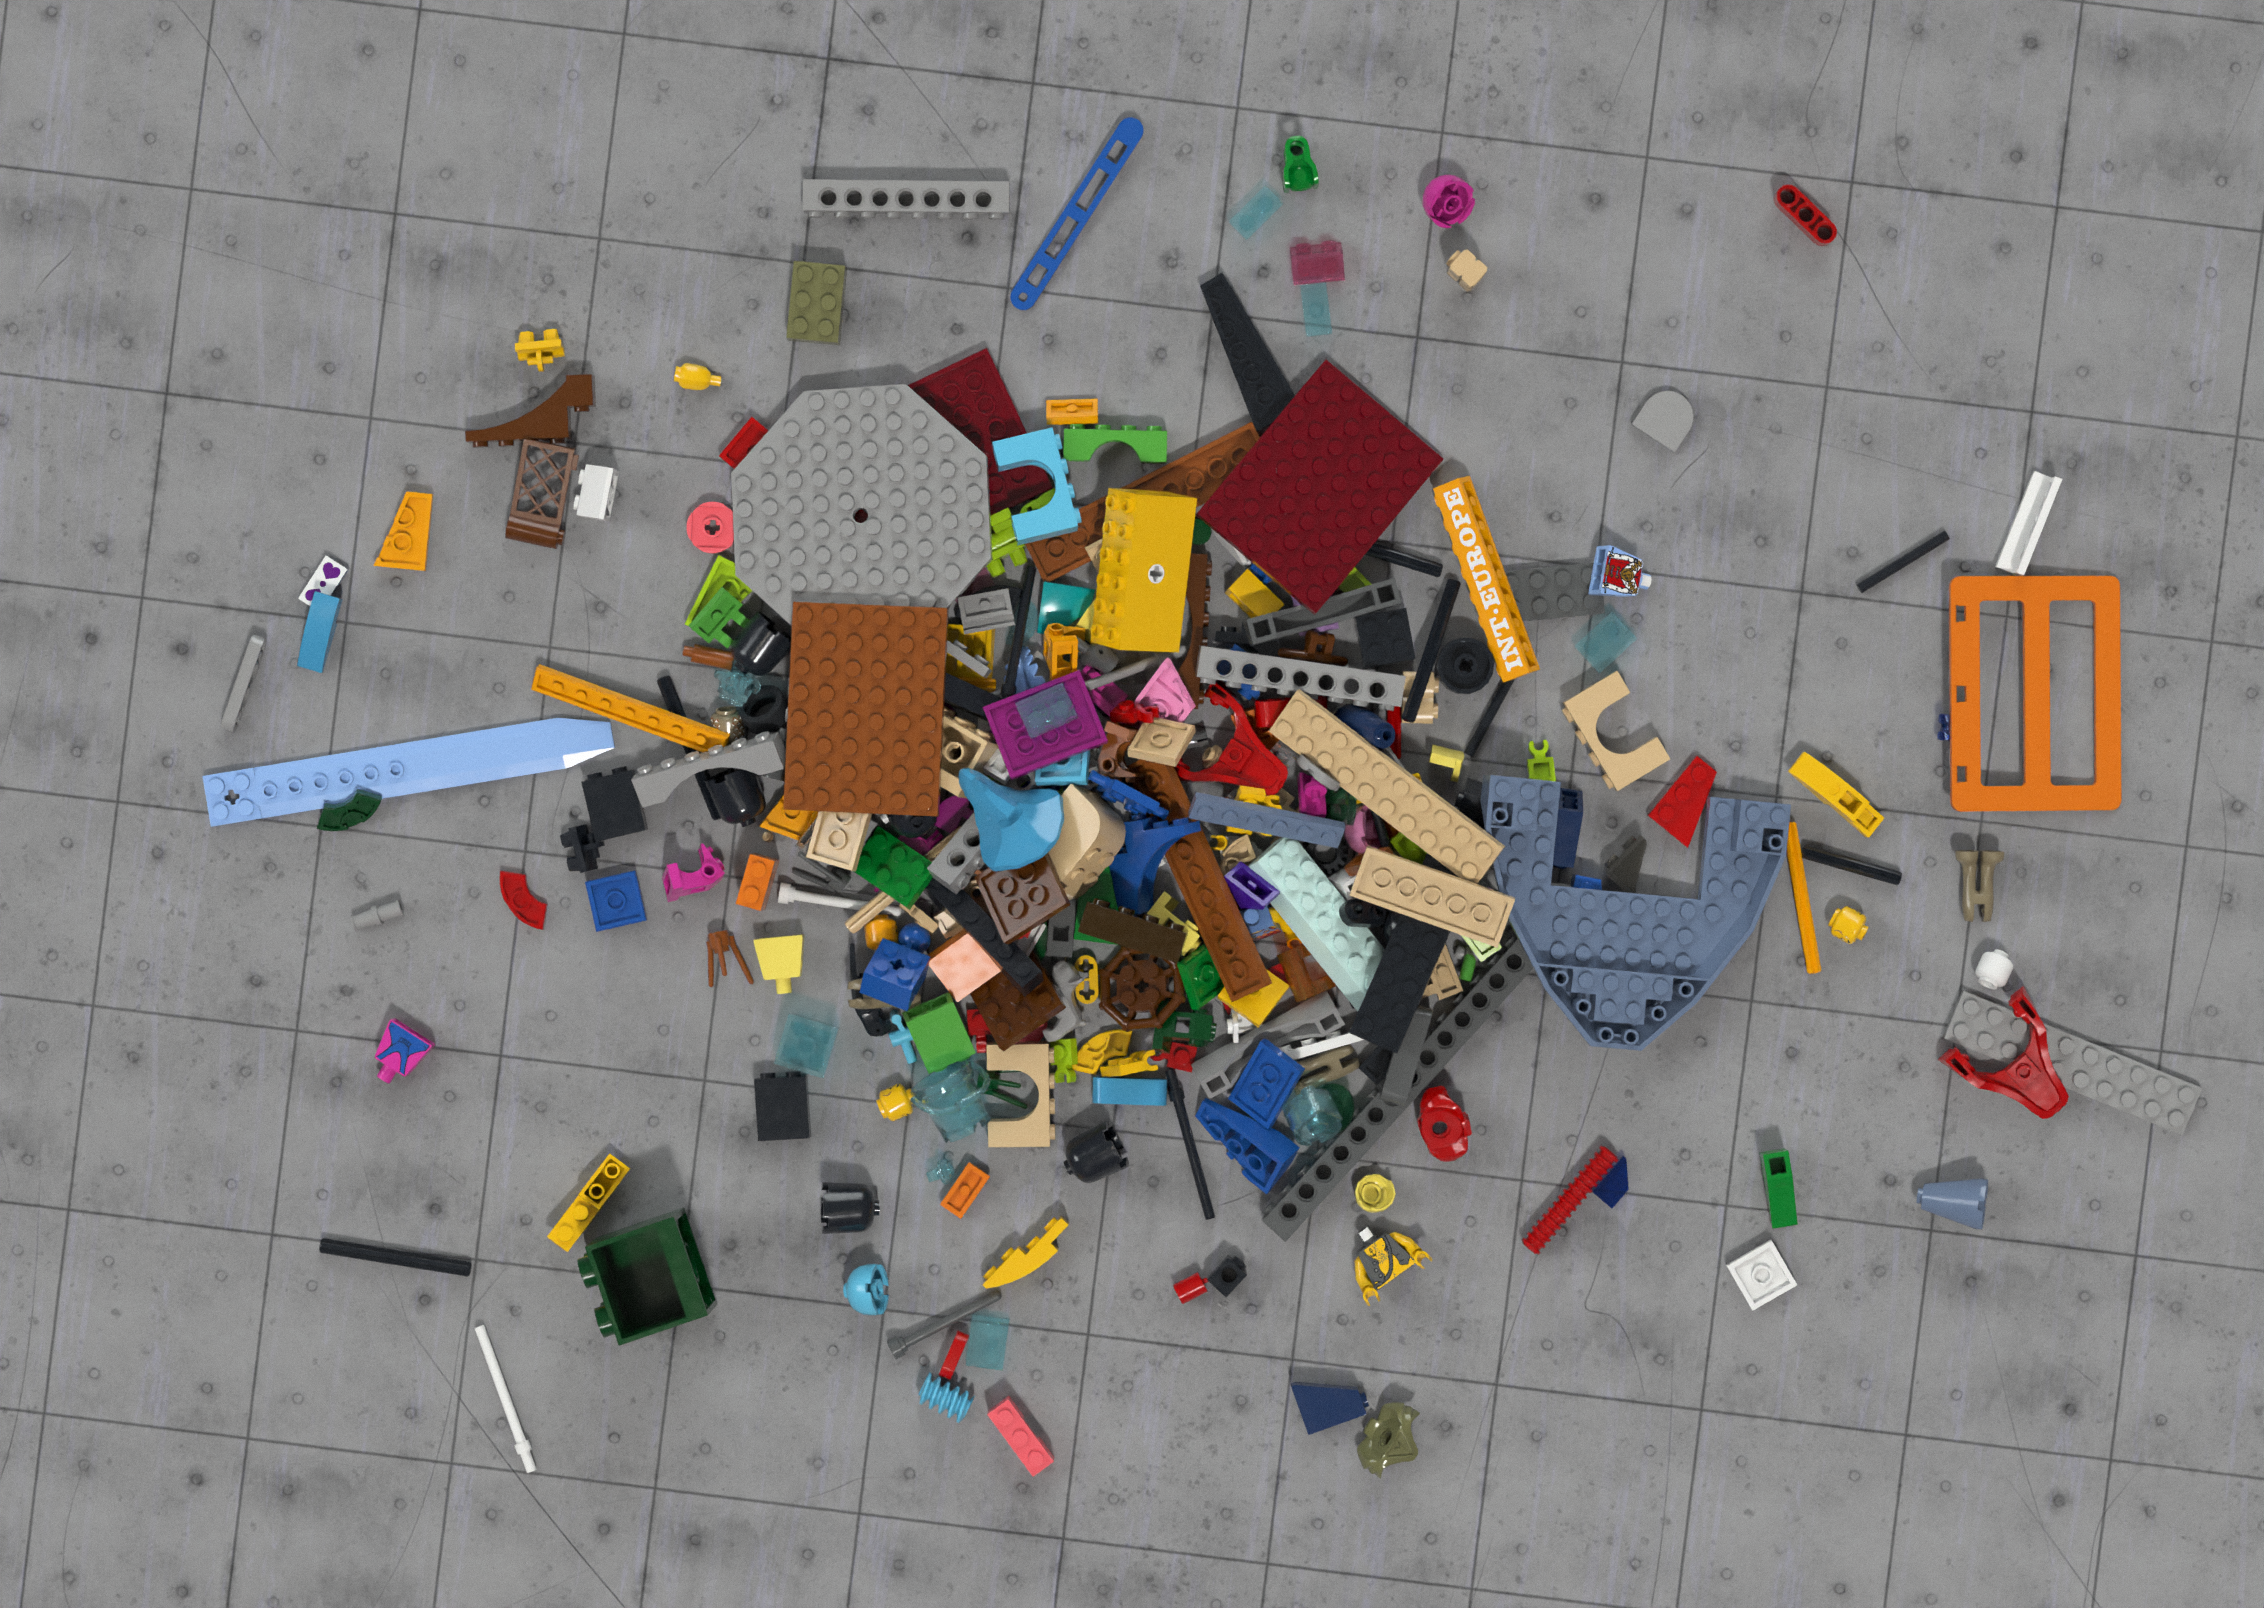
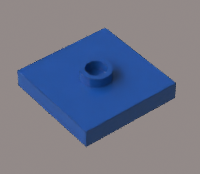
(616, 901)

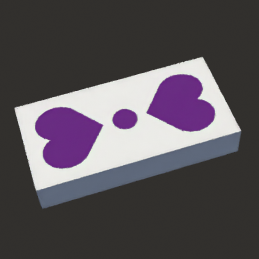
(324, 580)

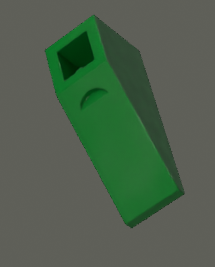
(1779, 1187)

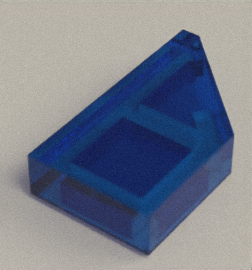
(1614, 1184)

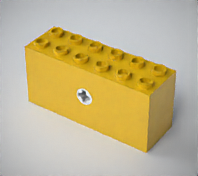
(1143, 570)

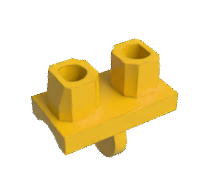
(539, 352)

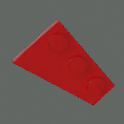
(1684, 801)

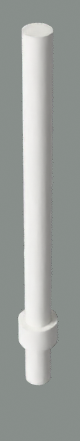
(522, 1445)

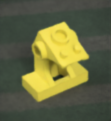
(1163, 909)

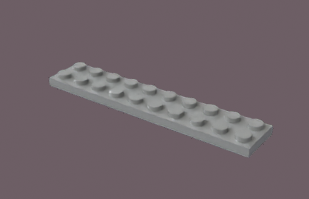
(2077, 1063)

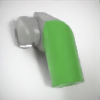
(1468, 962)

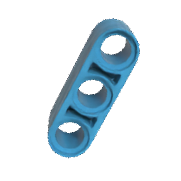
(1129, 1091)

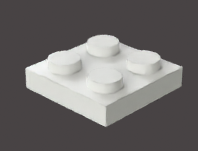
(1761, 1275)

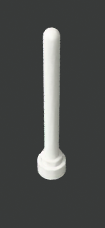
(789, 894)

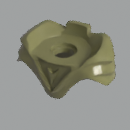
(1388, 1438)

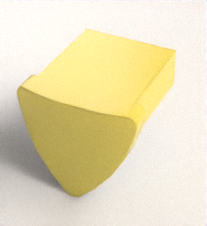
(1448, 758)

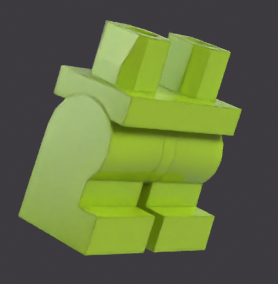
(1004, 543)

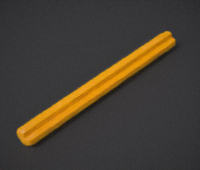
(1802, 901)

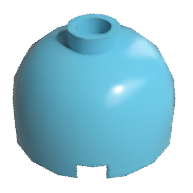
(866, 1289)

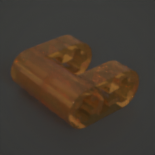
(1298, 975)

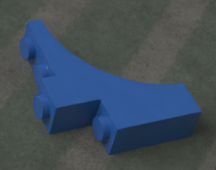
(1137, 862)

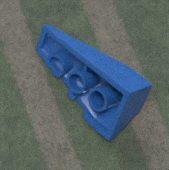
(1260, 1151)

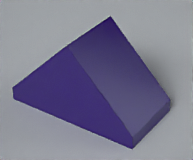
(1250, 888)

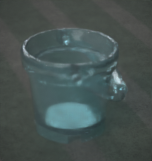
(953, 1099)

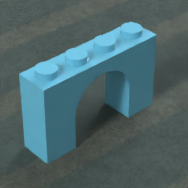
(1040, 450)

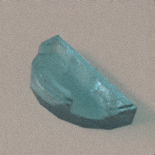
(1031, 625)

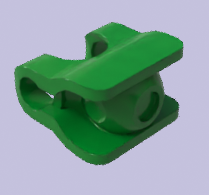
(1300, 170)

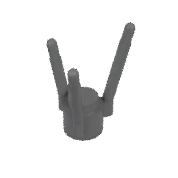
(837, 878)

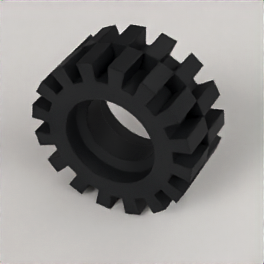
(1334, 864)

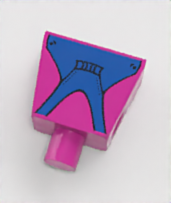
(401, 1050)

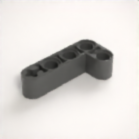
(1404, 1064)

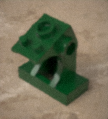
(1200, 1029)

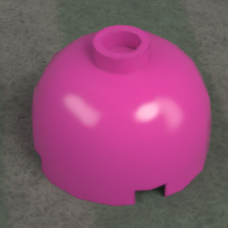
(1448, 200)

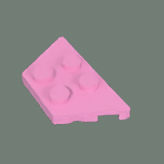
(1167, 693)

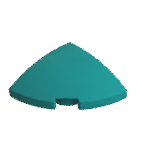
(1062, 604)

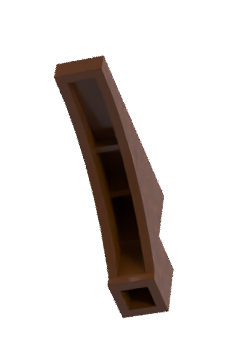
(547, 421)

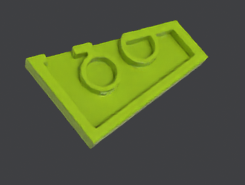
(720, 576)

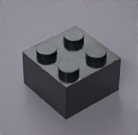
(1384, 638)

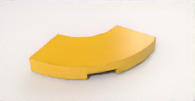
(1101, 1048)

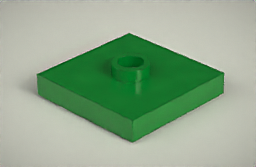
(1200, 977)

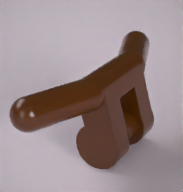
(1310, 653)

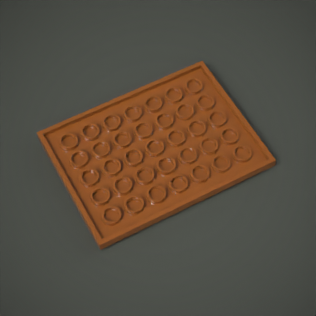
(866, 709)

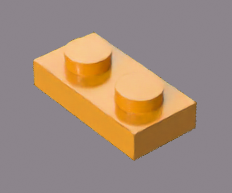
(1072, 411)

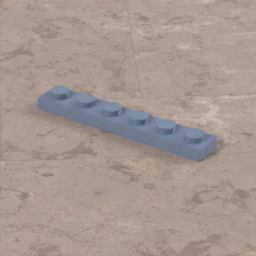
(1266, 820)

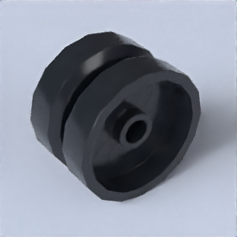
(1479, 660)

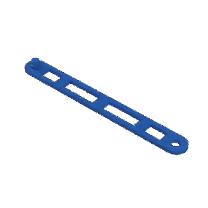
(1129, 133)

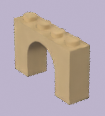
(1584, 712)
(1035, 1127)

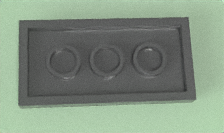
(1554, 592)

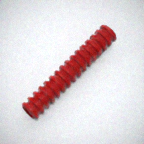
(1569, 1200)

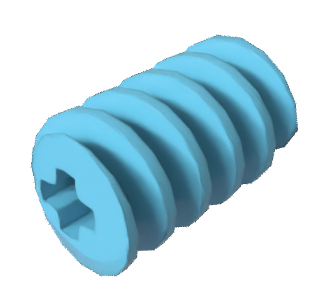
(945, 1398)

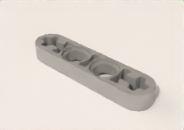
(243, 683)

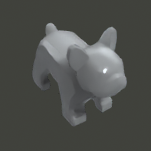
(1066, 979)

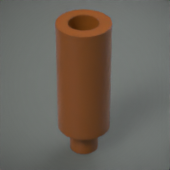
(709, 656)

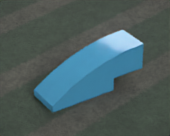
(319, 631)

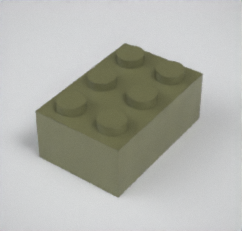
(816, 303)

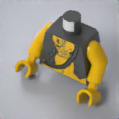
(1384, 1259)

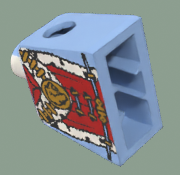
(1617, 573)

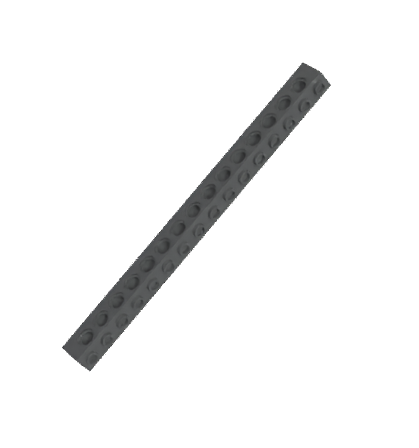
(1284, 1225)

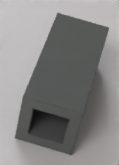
(1061, 933)

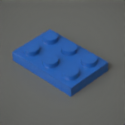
(1266, 1083)

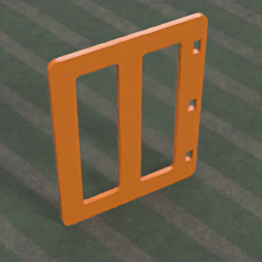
(2037, 791)

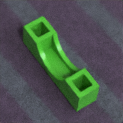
(1082, 442)

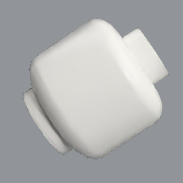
(1994, 969)

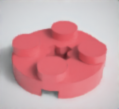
(701, 537)

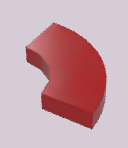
(521, 901)

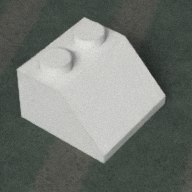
(596, 492)

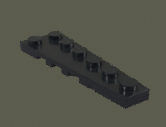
(1254, 368)

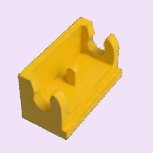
(1253, 596)

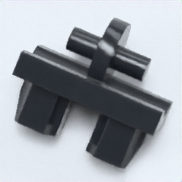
(584, 846)

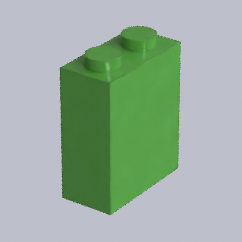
(939, 1033)

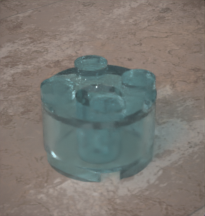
(1312, 1116)

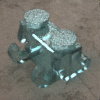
(735, 686)

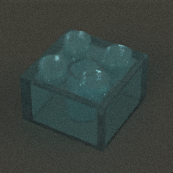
(806, 1045)

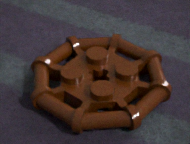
(1130, 996)

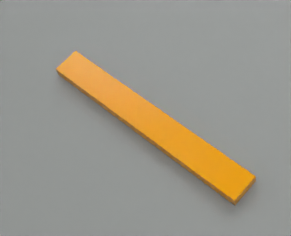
(627, 710)

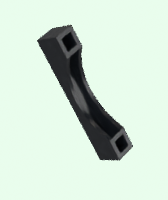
(971, 917)

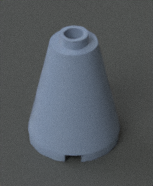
(1956, 1200)

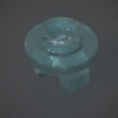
(943, 1172)

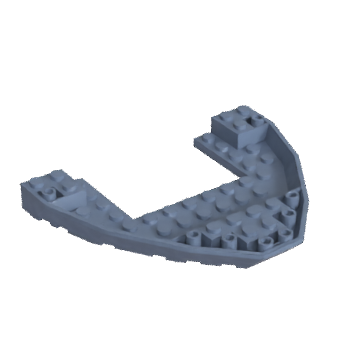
(1625, 959)

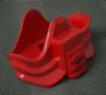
(1439, 1107)

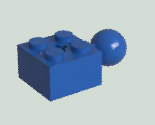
(898, 969)

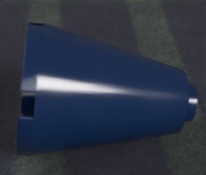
(1367, 724)

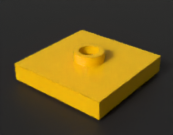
(1258, 1004)

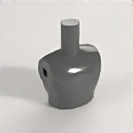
(1097, 656)

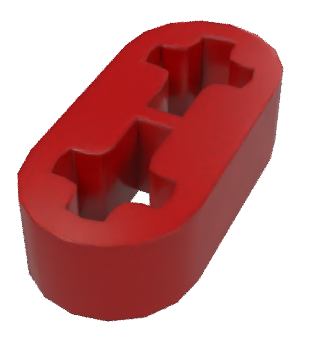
(954, 1355)

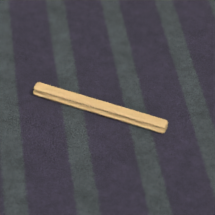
(882, 900)

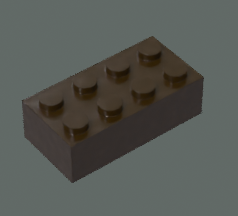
(1133, 931)

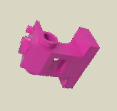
(681, 883)

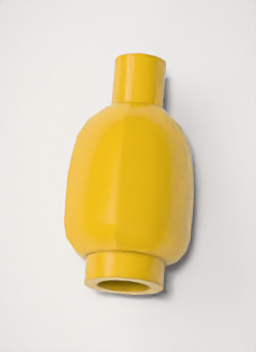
(695, 377)

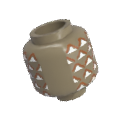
(728, 721)

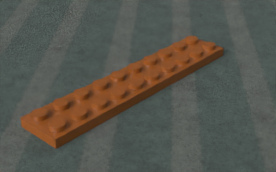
(1191, 475)
(1205, 887)

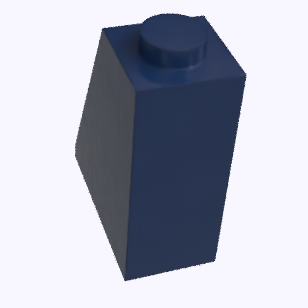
(1568, 827)
(1327, 1404)

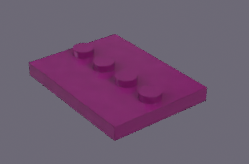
(1073, 738)

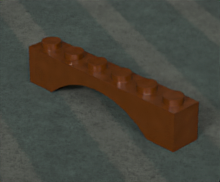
(1196, 595)

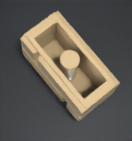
(1466, 269)

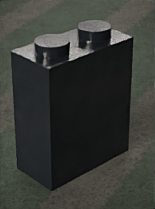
(613, 804)
(782, 1106)

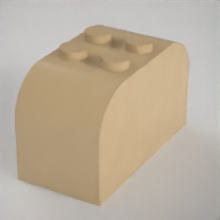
(1087, 840)

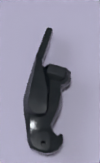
(870, 1018)

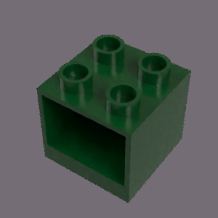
(647, 1277)

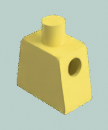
(781, 959)

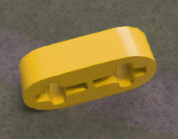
(1093, 979)

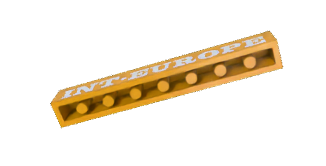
(1486, 579)

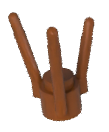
(719, 943)

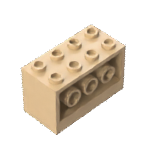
(963, 748)

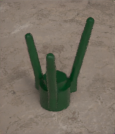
(995, 1082)

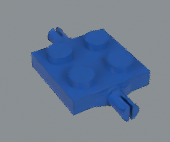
(1134, 800)

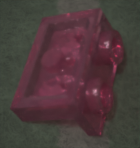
(1317, 262)

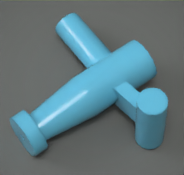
(902, 1037)

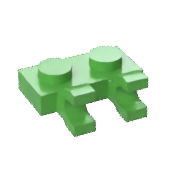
(716, 615)

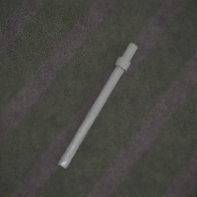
(1134, 668)

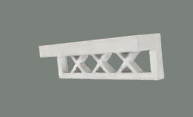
(2028, 523)

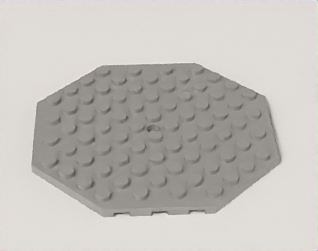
(853, 453)

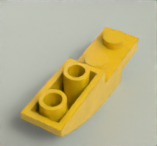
(1836, 793)
(588, 1203)
(1020, 1263)

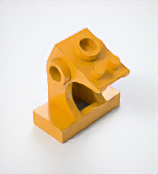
(1058, 642)

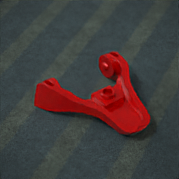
(1245, 757)
(2026, 1079)

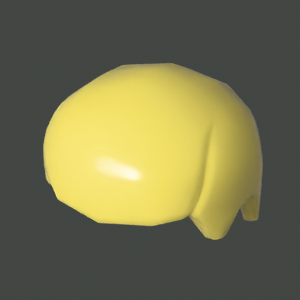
(1374, 1193)

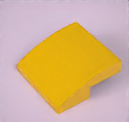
(977, 643)

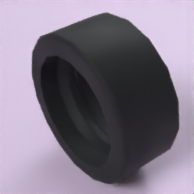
(771, 720)

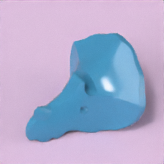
(1012, 823)

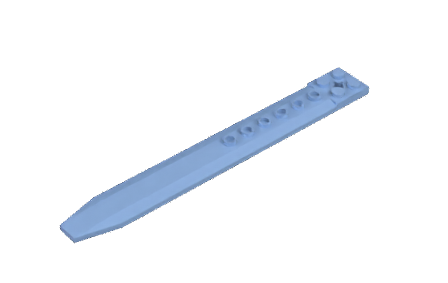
(405, 768)

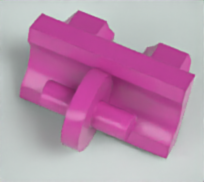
(1311, 796)

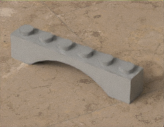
(758, 755)
(1310, 1019)

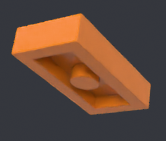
(965, 1190)

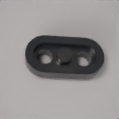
(1365, 916)

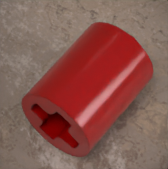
(1190, 1287)

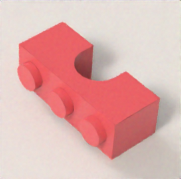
(1020, 1437)

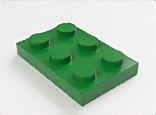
(894, 868)

